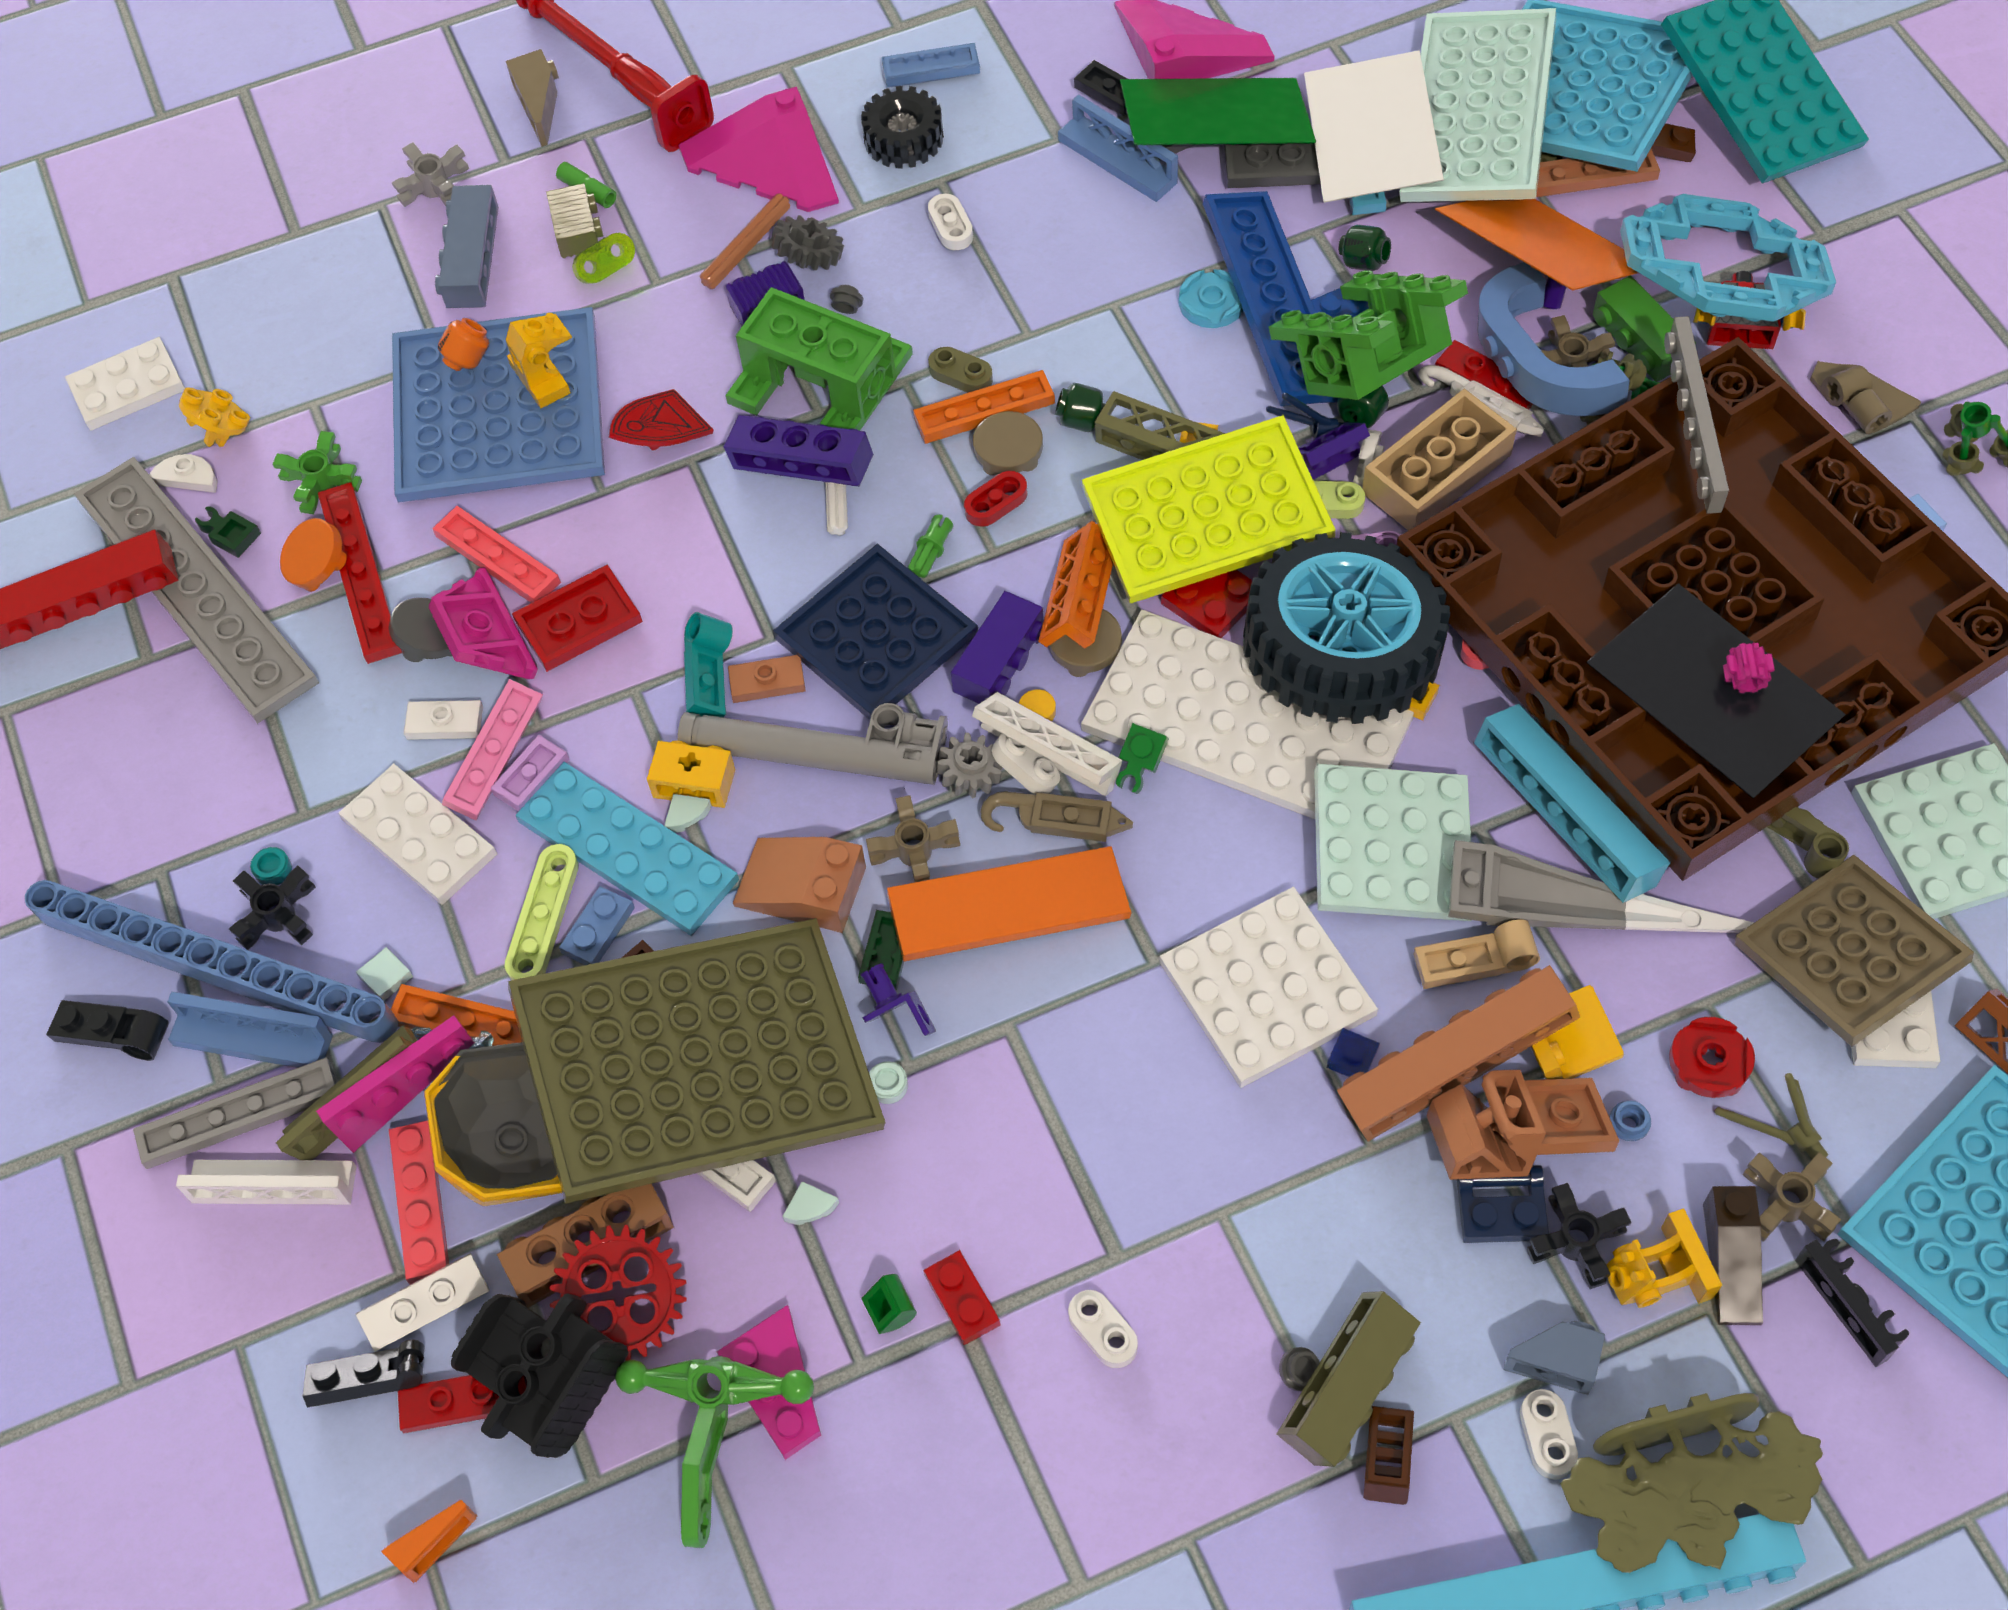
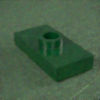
(883, 948)

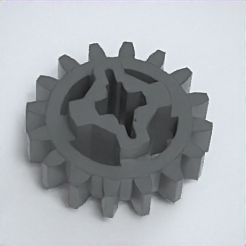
(807, 242)

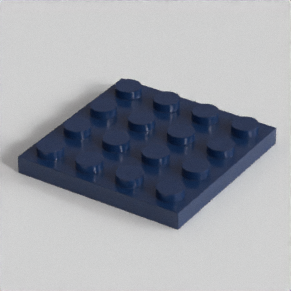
(875, 631)

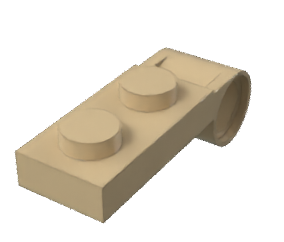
(1478, 957)

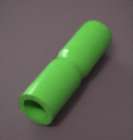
(573, 176)

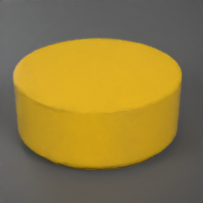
(1040, 703)

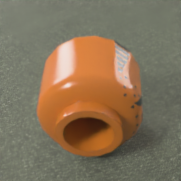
(463, 344)

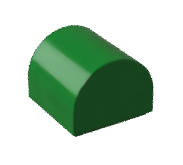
(889, 1304)

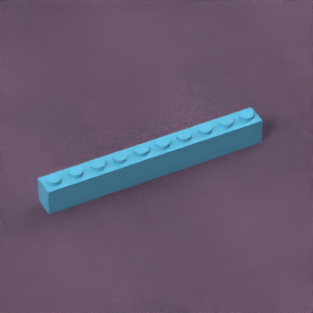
(1589, 1583)

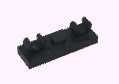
(1849, 1301)

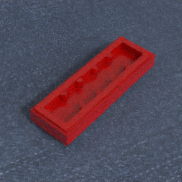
(1481, 369)
(446, 1403)

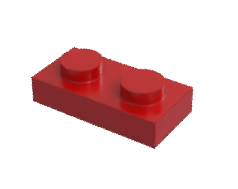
(962, 1297)

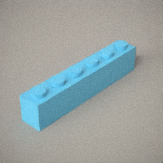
(1571, 803)

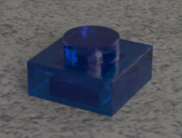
(1352, 1053)

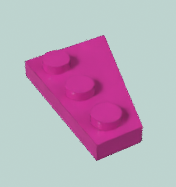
(775, 1350)

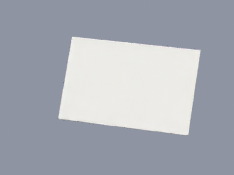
(1372, 126)

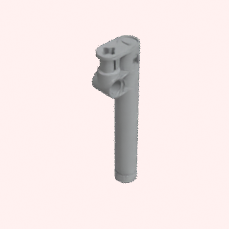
(896, 753)

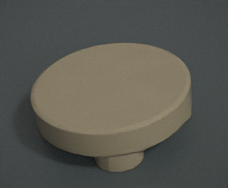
(1008, 443)
(1094, 657)

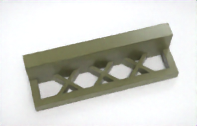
(1141, 442)
(307, 1133)

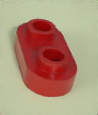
(994, 500)

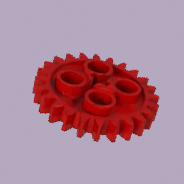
(612, 1255)

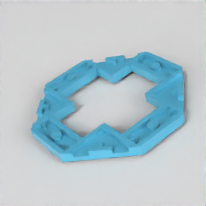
(1782, 293)

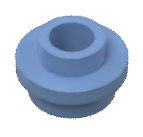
(1631, 1110)

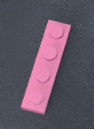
(492, 749)

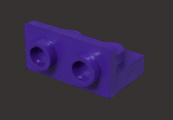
(1333, 448)

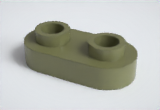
(955, 369)

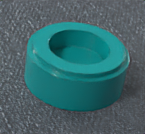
(271, 866)

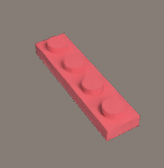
(496, 554)
(418, 1201)

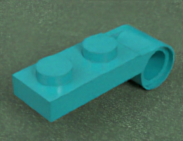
(703, 662)

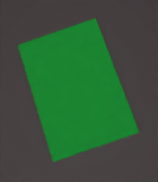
(1216, 111)

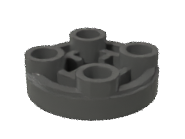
(416, 631)

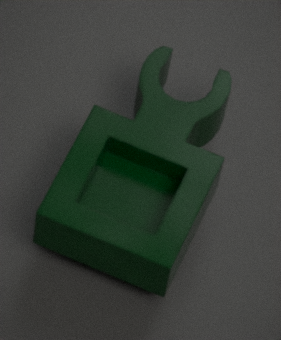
(229, 533)

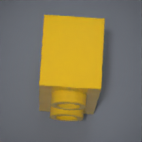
(691, 772)

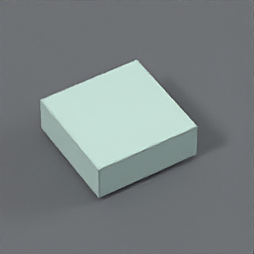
(384, 974)

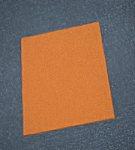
(1543, 240)

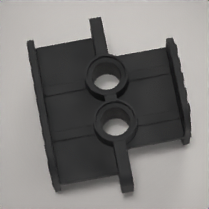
(560, 1387)

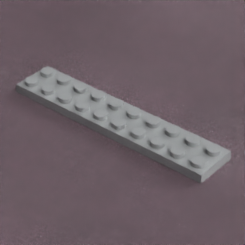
(207, 598)

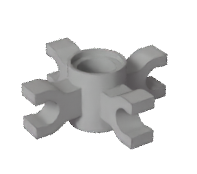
(429, 174)

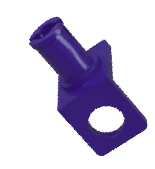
(888, 999)

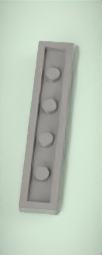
(233, 1113)

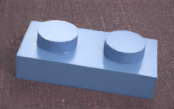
(596, 927)

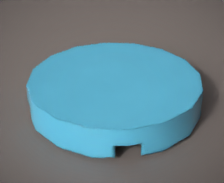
(1203, 303)

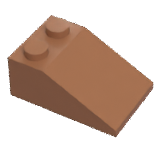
(803, 879)

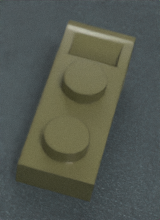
(1816, 838)

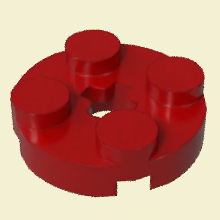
(1701, 1077)

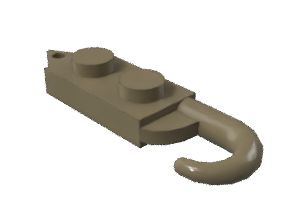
(1059, 815)

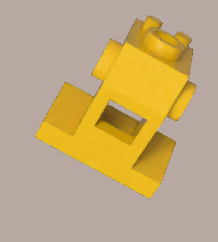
(529, 347)
(1680, 1257)

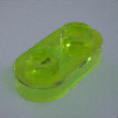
(602, 259)

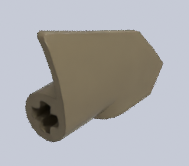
(1864, 396)

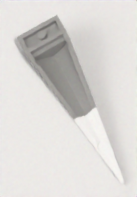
(1506, 886)

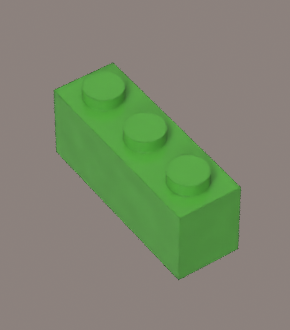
(1636, 324)

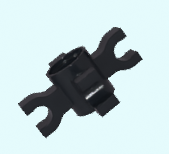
(280, 918)
(1562, 1243)

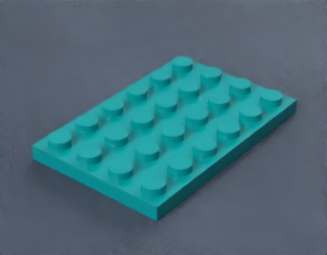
(1764, 84)

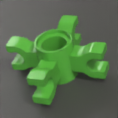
(316, 471)

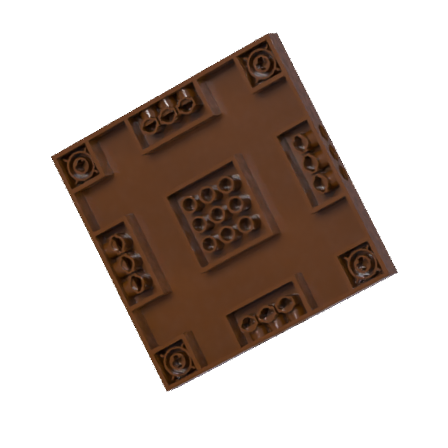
(1803, 560)

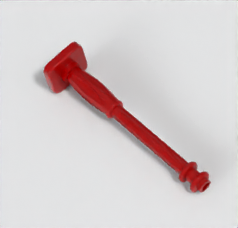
(675, 110)

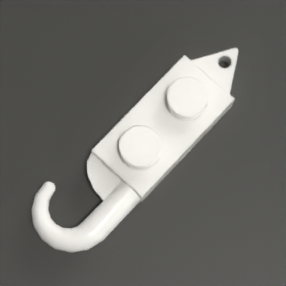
(1510, 411)

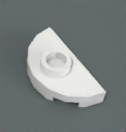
(1369, 451)
(185, 472)

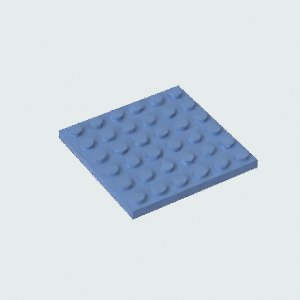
(483, 425)

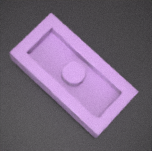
(529, 772)

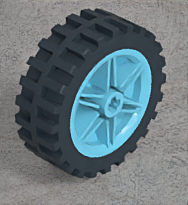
(1372, 622)

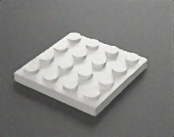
(1267, 986)

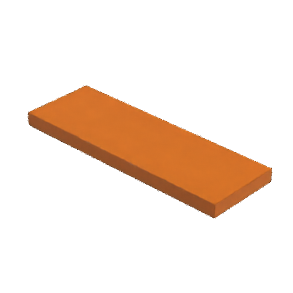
(1008, 903)

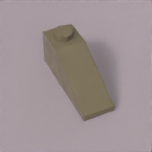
(535, 87)

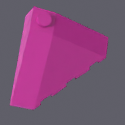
(1187, 45)
(767, 148)

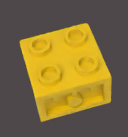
(1581, 1044)

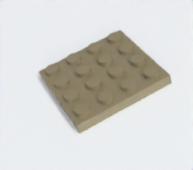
(1853, 949)

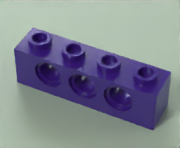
(799, 450)

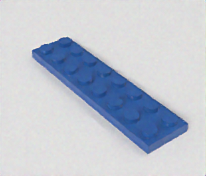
(1264, 281)

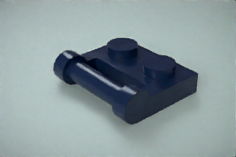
(1503, 1217)

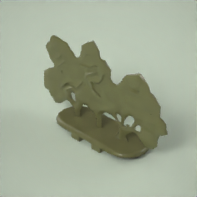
(1691, 1494)

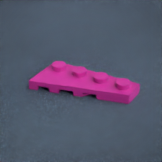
(384, 1092)

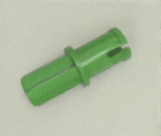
(930, 546)

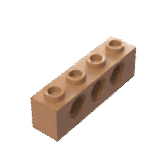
(522, 1255)

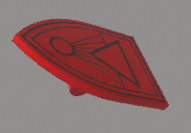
(658, 421)

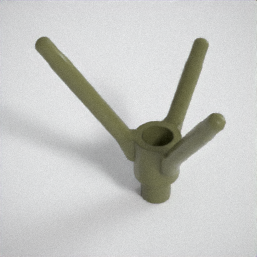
(1801, 1134)

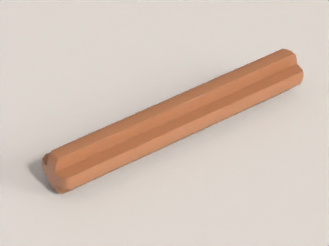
(745, 241)

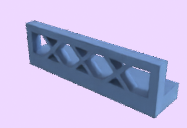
(1118, 152)
(247, 1031)

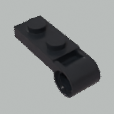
(109, 1026)

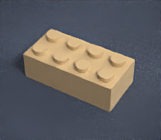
(1438, 460)

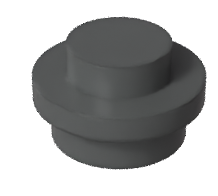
(846, 299)
(1297, 1367)

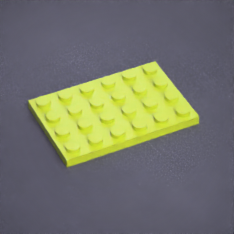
(1206, 508)

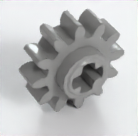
(968, 765)

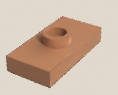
(766, 678)

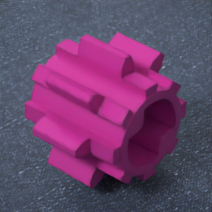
(1748, 667)

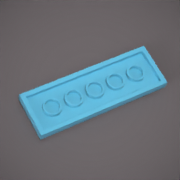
(628, 848)

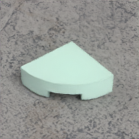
(686, 811)
(809, 1205)

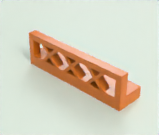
(1078, 588)

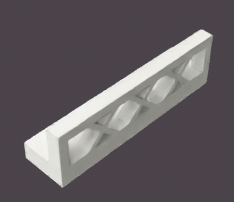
(1065, 749)
(269, 1182)

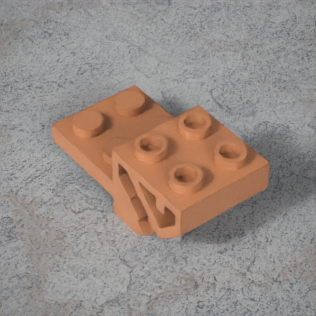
(1521, 1123)

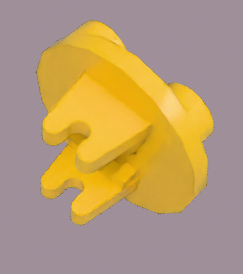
(214, 413)

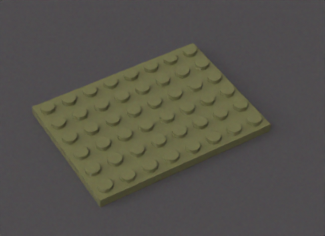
(693, 1059)

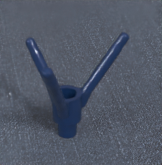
(1319, 423)

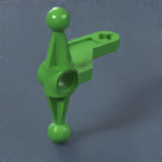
(689, 1382)

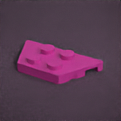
(480, 627)

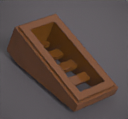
(1388, 1482)

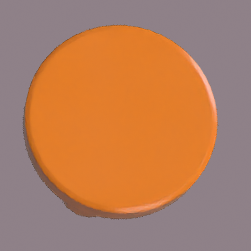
(312, 554)

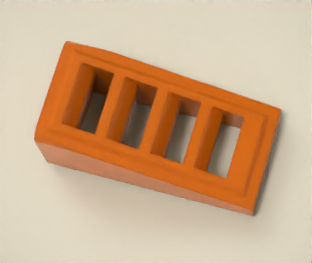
(426, 1543)

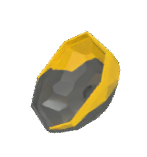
(490, 1127)

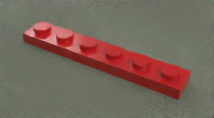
(360, 573)

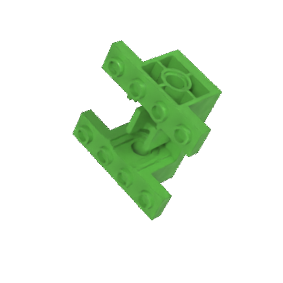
(824, 350)
(1364, 352)

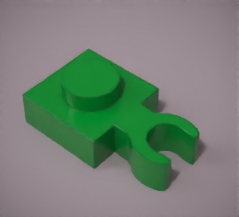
(1142, 752)

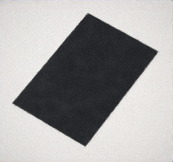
(1675, 672)

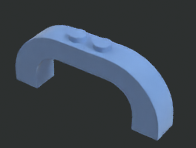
(1536, 378)

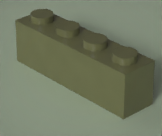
(1349, 1379)

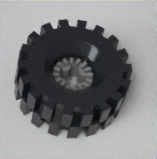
(902, 111)

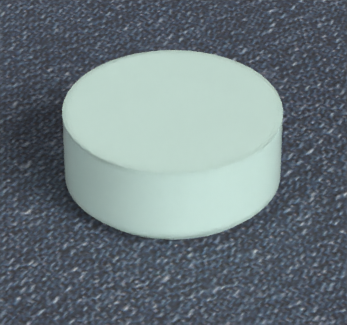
(889, 1082)

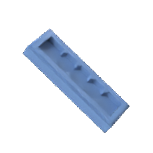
(930, 65)

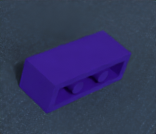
(998, 648)

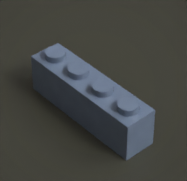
(467, 246)

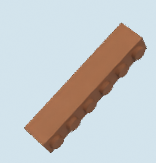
(1458, 1052)

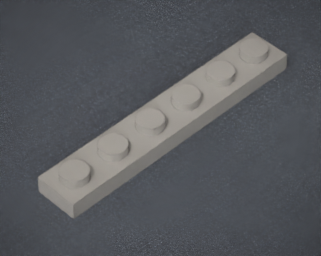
(1698, 421)

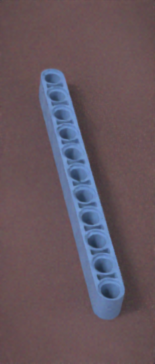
(124, 932)

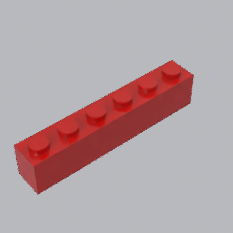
(85, 587)

